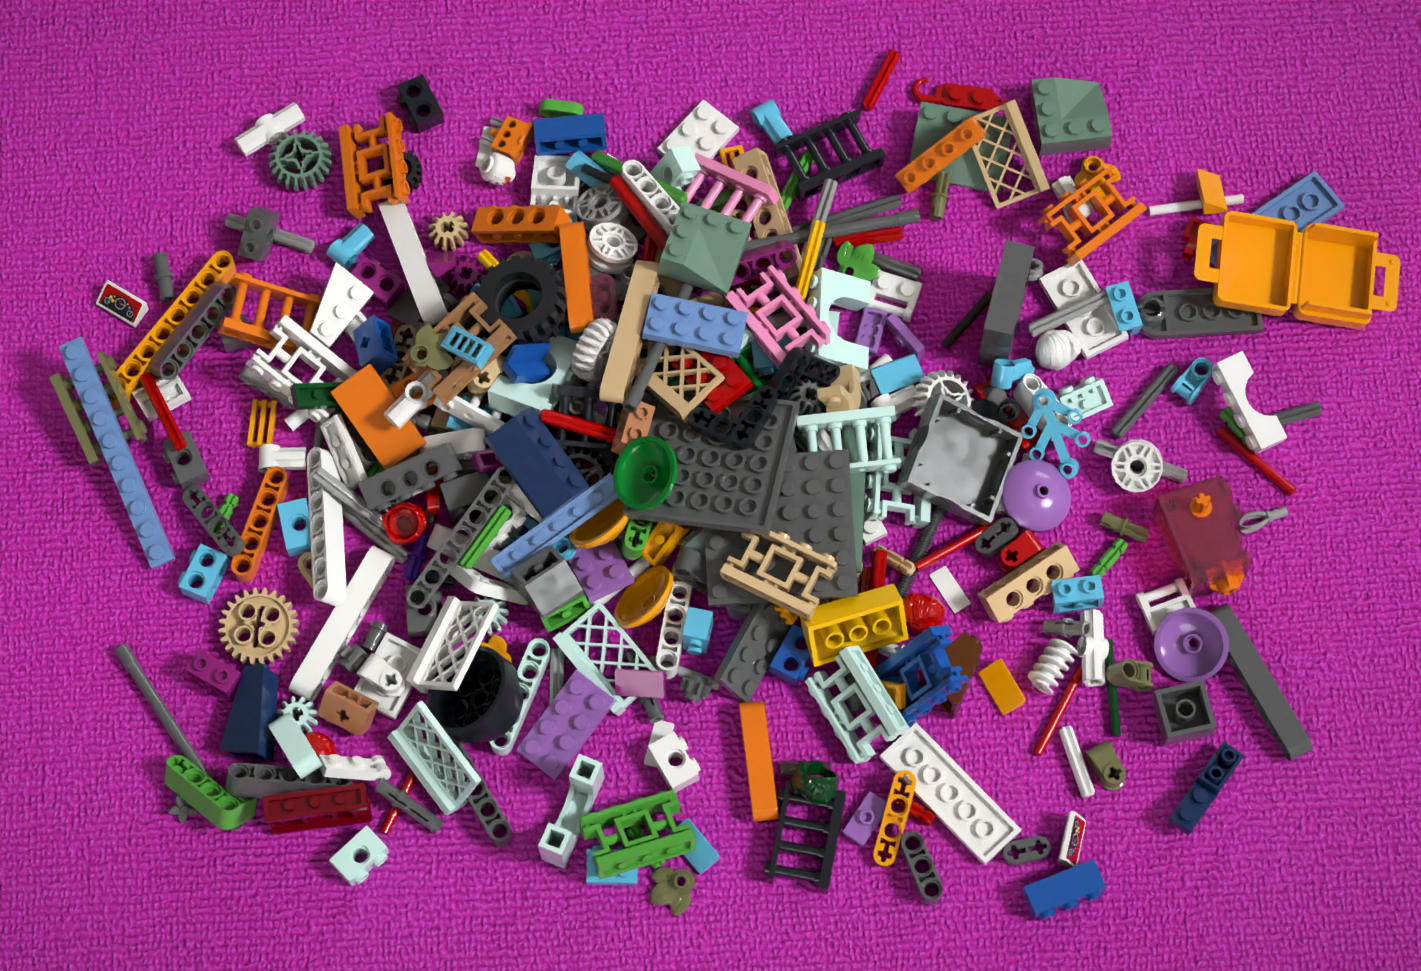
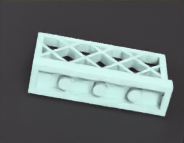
(587, 666)
(428, 766)

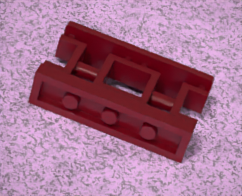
(317, 809)

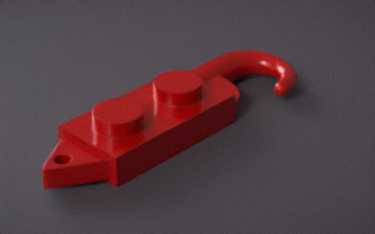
(959, 96)

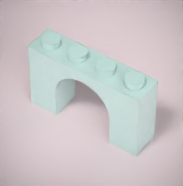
(845, 291)
(517, 397)
(561, 838)

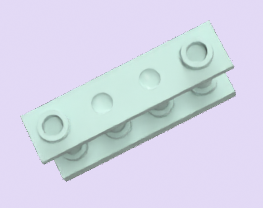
(857, 419)

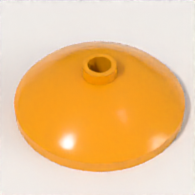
(601, 527)
(644, 598)

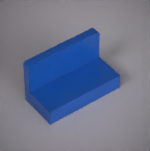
(527, 364)

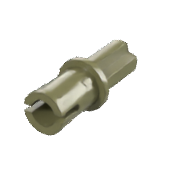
(939, 196)
(1124, 527)

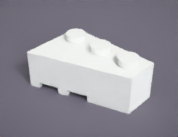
(339, 305)

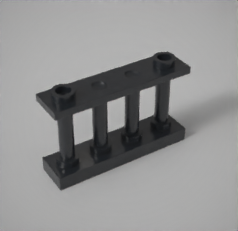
(848, 168)
(589, 397)
(825, 853)

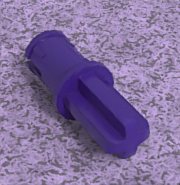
(415, 558)

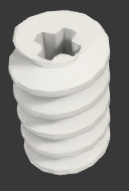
(1050, 665)

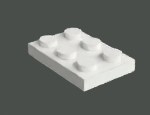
(703, 131)
(401, 657)

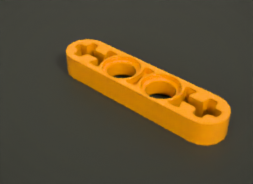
(897, 818)

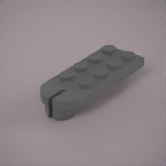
(1192, 314)
(752, 651)

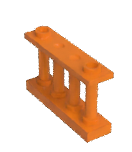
(256, 332)

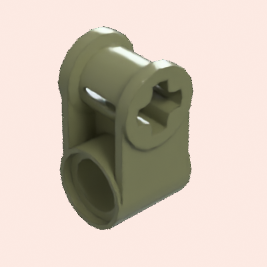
(1131, 674)
(1105, 762)

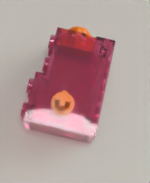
(1203, 536)

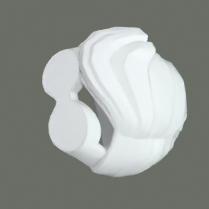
(1057, 349)

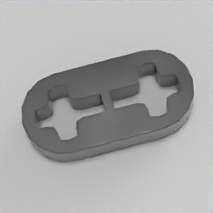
(996, 537)
(1024, 845)

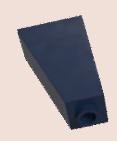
(251, 713)

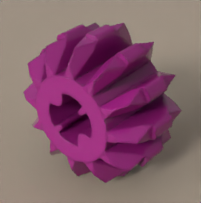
(457, 279)

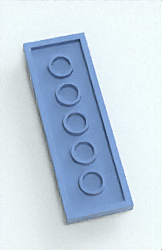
(1302, 203)

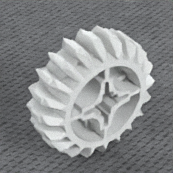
(593, 350)
(938, 383)

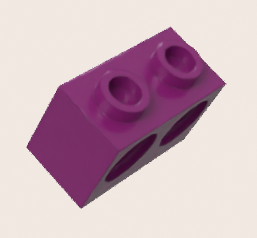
(380, 279)
(213, 674)

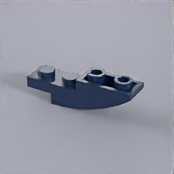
(1206, 788)

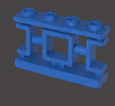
(913, 657)

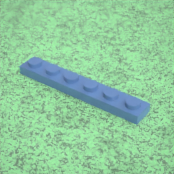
(556, 526)

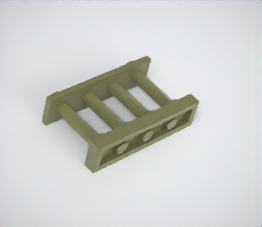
(74, 409)

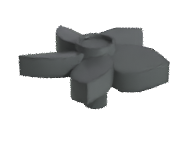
(181, 809)

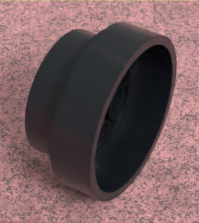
(485, 701)

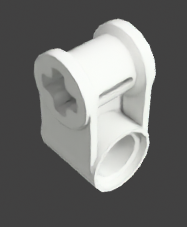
(379, 674)

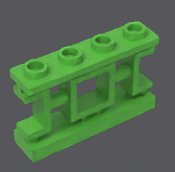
(642, 850)

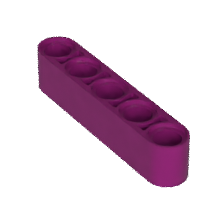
(753, 270)

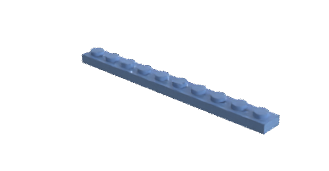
(117, 453)

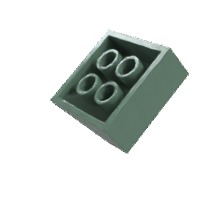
(1069, 115)
(704, 248)

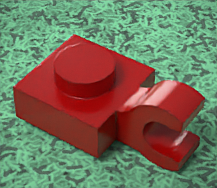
(1191, 235)

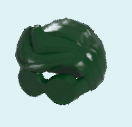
(815, 789)

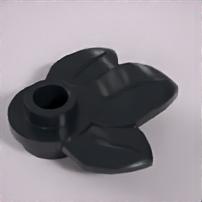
(993, 404)

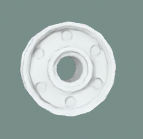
(611, 248)
(1137, 480)

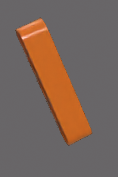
(576, 275)
(261, 513)
(758, 761)

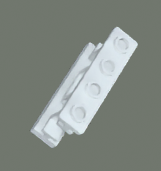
(310, 351)

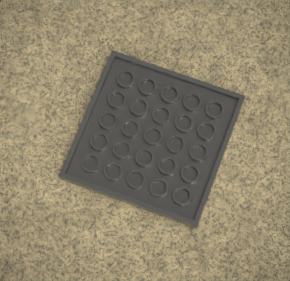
(718, 482)
(810, 509)

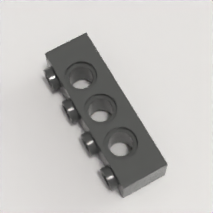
(374, 487)

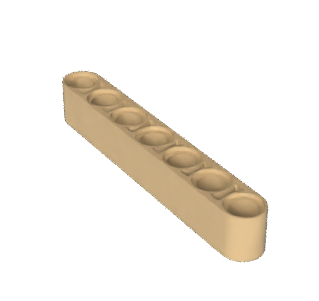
(628, 336)

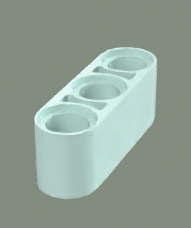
(295, 745)

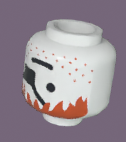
(497, 169)

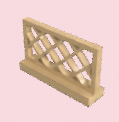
(1026, 148)
(667, 394)

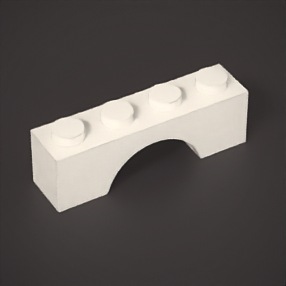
(1260, 430)

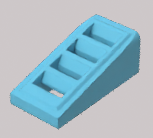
(482, 355)

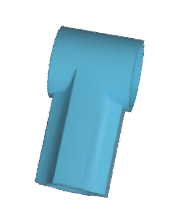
(769, 118)
(346, 250)
(1008, 372)

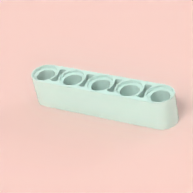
(529, 687)

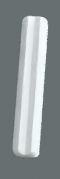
(1076, 761)

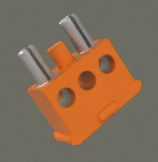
(511, 138)

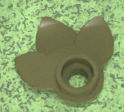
(430, 343)
(669, 891)

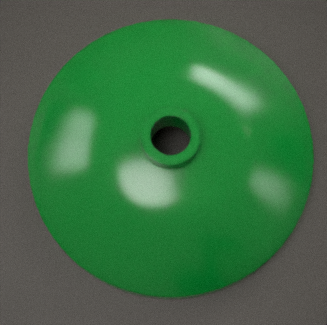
(636, 470)

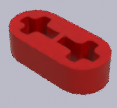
(434, 499)

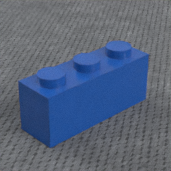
(570, 134)
(1064, 890)

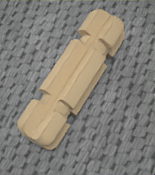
(898, 562)

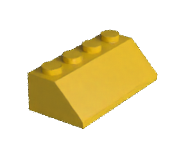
(868, 620)

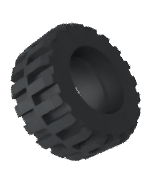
(520, 275)

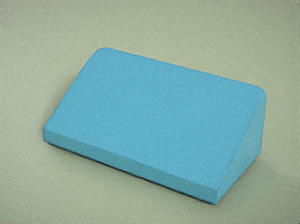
(575, 164)
(897, 374)
(704, 853)

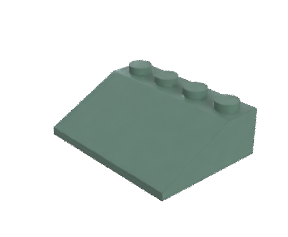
(937, 121)

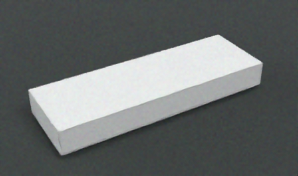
(343, 451)

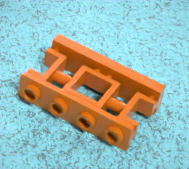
(356, 168)
(1102, 229)

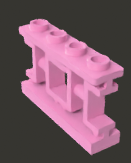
(790, 299)

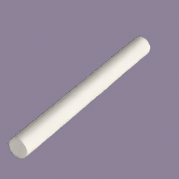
(1190, 205)

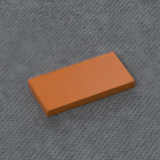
(365, 401)

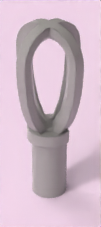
(1268, 515)

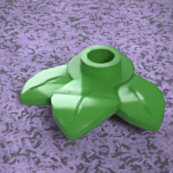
(858, 260)

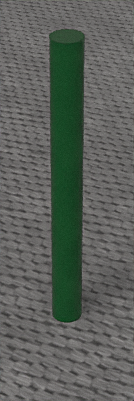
(1112, 696)

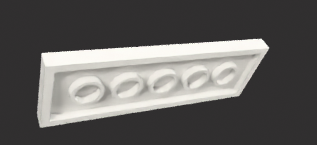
(951, 794)

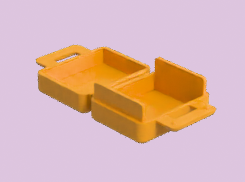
(1319, 270)

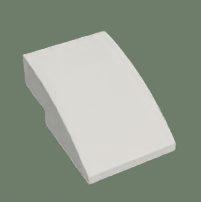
(555, 184)

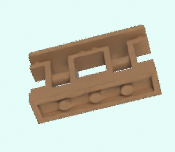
(464, 372)

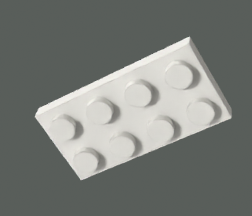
(1095, 329)

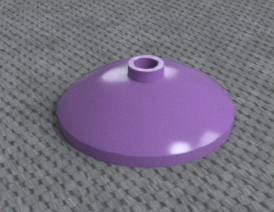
(1025, 502)
(1174, 645)

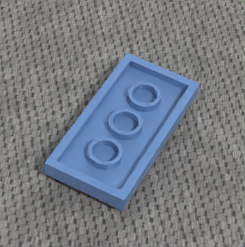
(695, 325)

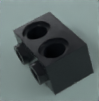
(422, 103)

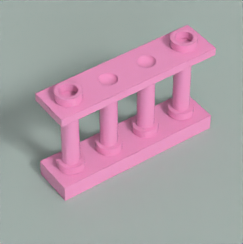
(741, 182)

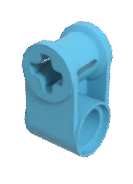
(1190, 383)

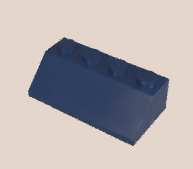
(536, 463)

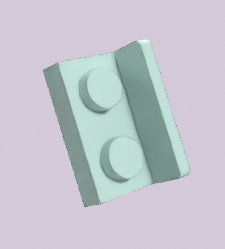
(1088, 397)

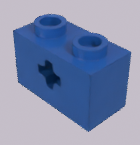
(375, 344)

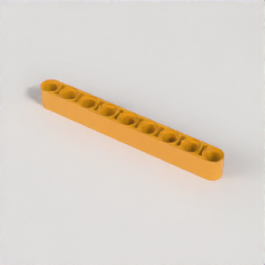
(167, 325)

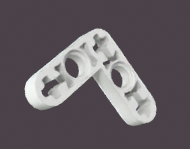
(487, 587)

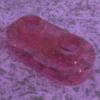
(604, 298)

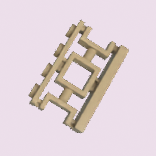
(770, 587)

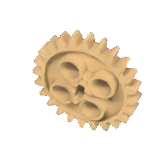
(236, 625)

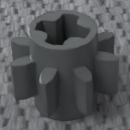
(352, 658)
(695, 687)

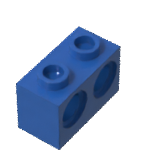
(790, 653)

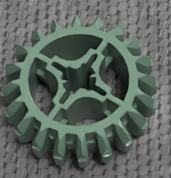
(295, 142)

